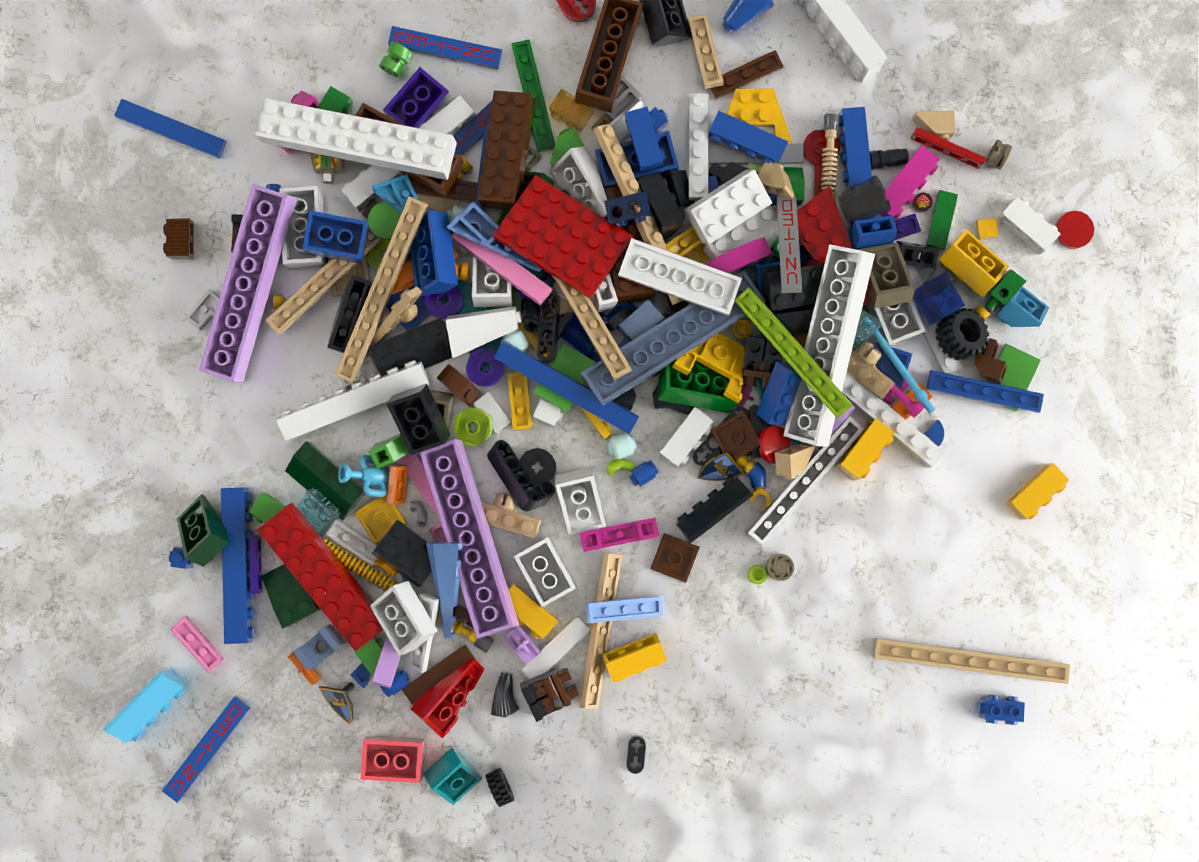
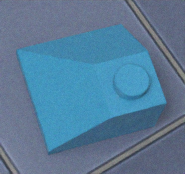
(1023, 310)

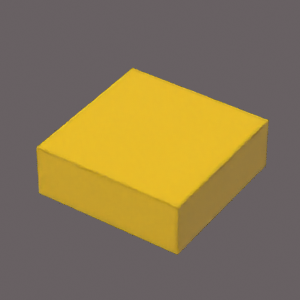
(987, 228)

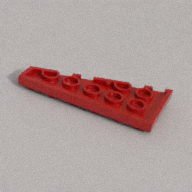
(822, 225)

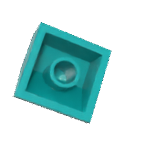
(452, 776)

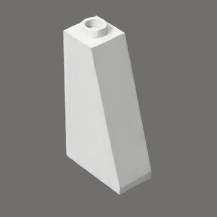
(478, 328)

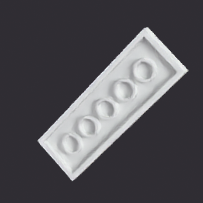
(680, 277)

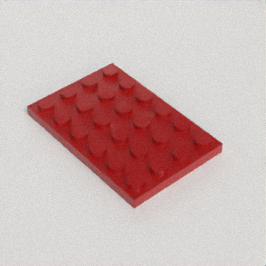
(563, 237)

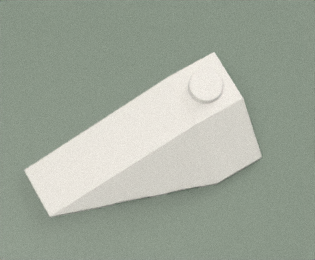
(580, 178)

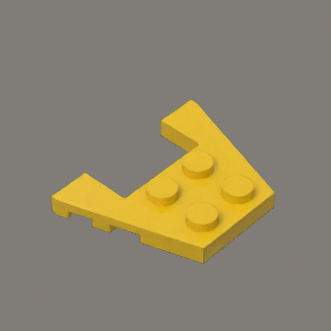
(759, 109)
(721, 356)

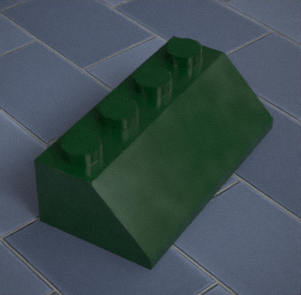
(317, 471)

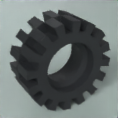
(499, 787)

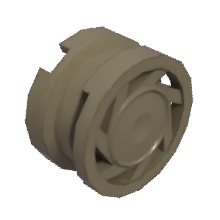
(998, 154)
(780, 567)

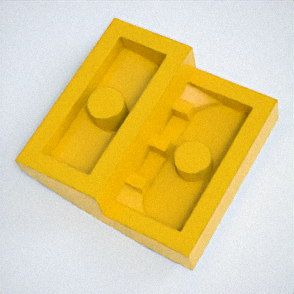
(688, 246)

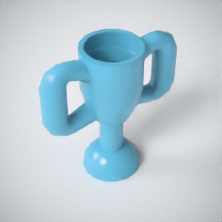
(368, 475)

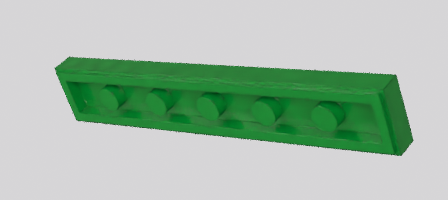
(531, 84)

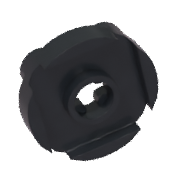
(546, 460)

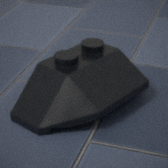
(348, 312)

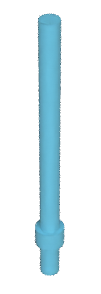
(920, 395)

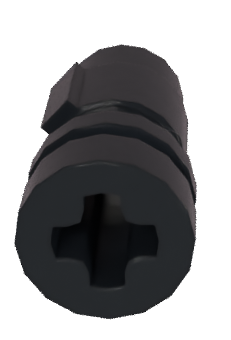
(888, 158)
(531, 317)

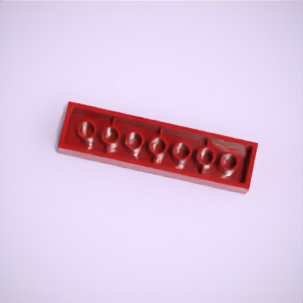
(322, 575)

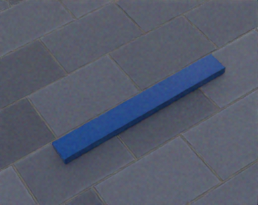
(565, 386)

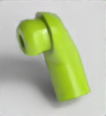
(616, 465)

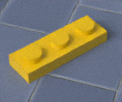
(519, 401)

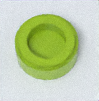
(757, 574)

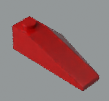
(443, 701)

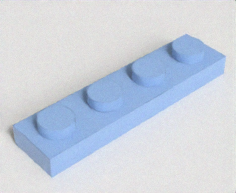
(624, 609)

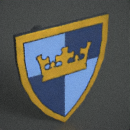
(720, 468)
(340, 701)

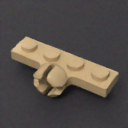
(402, 311)
(864, 369)
(505, 516)

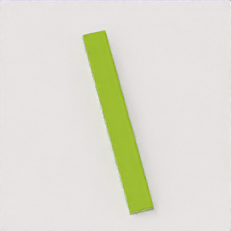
(793, 353)

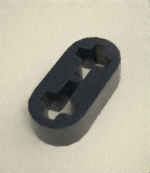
(617, 319)
(631, 753)

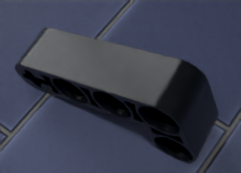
(517, 480)

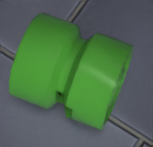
(399, 54)

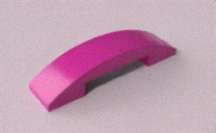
(741, 256)
(619, 534)

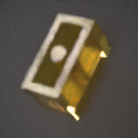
(567, 110)

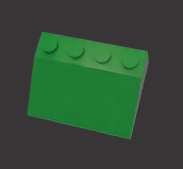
(699, 388)

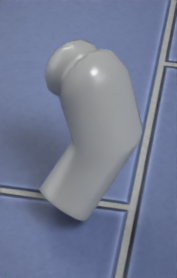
(421, 513)

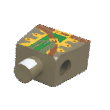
(327, 166)

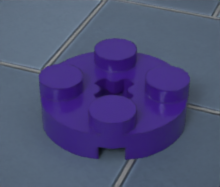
(448, 309)
(475, 363)

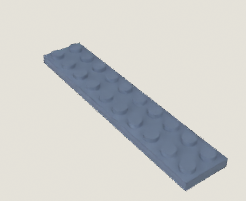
(664, 345)

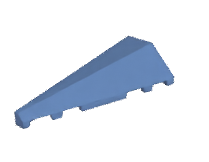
(480, 228)
(444, 568)

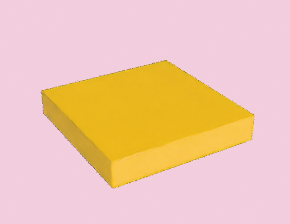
(378, 517)

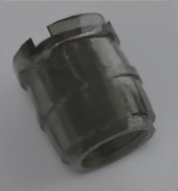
(864, 200)

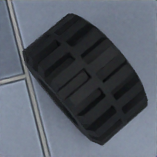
(973, 329)

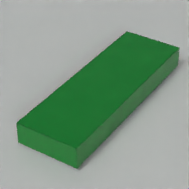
(942, 219)

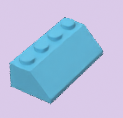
(146, 706)

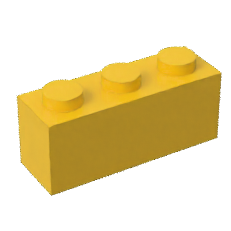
(1038, 491)
(531, 613)
(634, 657)

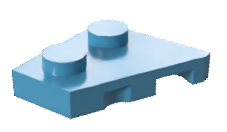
(395, 192)

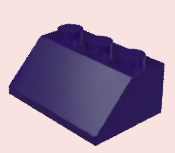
(416, 99)

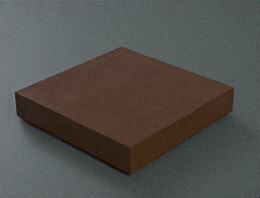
(736, 436)
(675, 557)

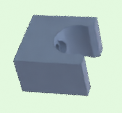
(640, 321)
(309, 653)

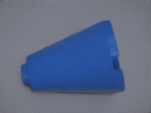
(743, 12)

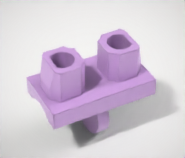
(522, 644)

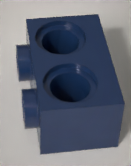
(627, 205)

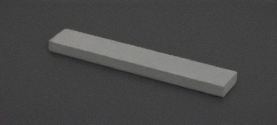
(721, 155)

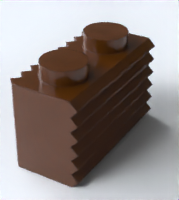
(179, 238)

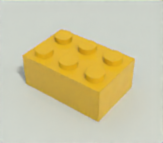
(973, 263)
(865, 450)

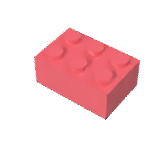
(392, 759)

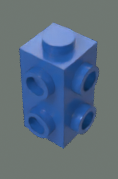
(1008, 710)

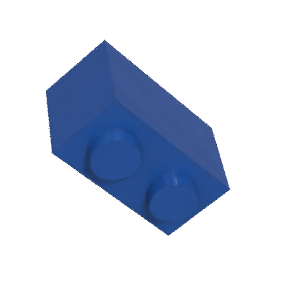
(874, 232)

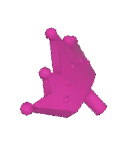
(745, 391)

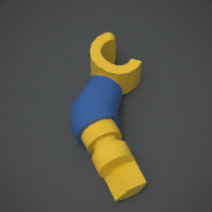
(757, 477)

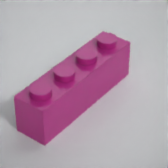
(910, 179)

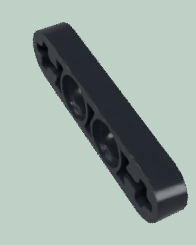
(549, 326)
(706, 442)

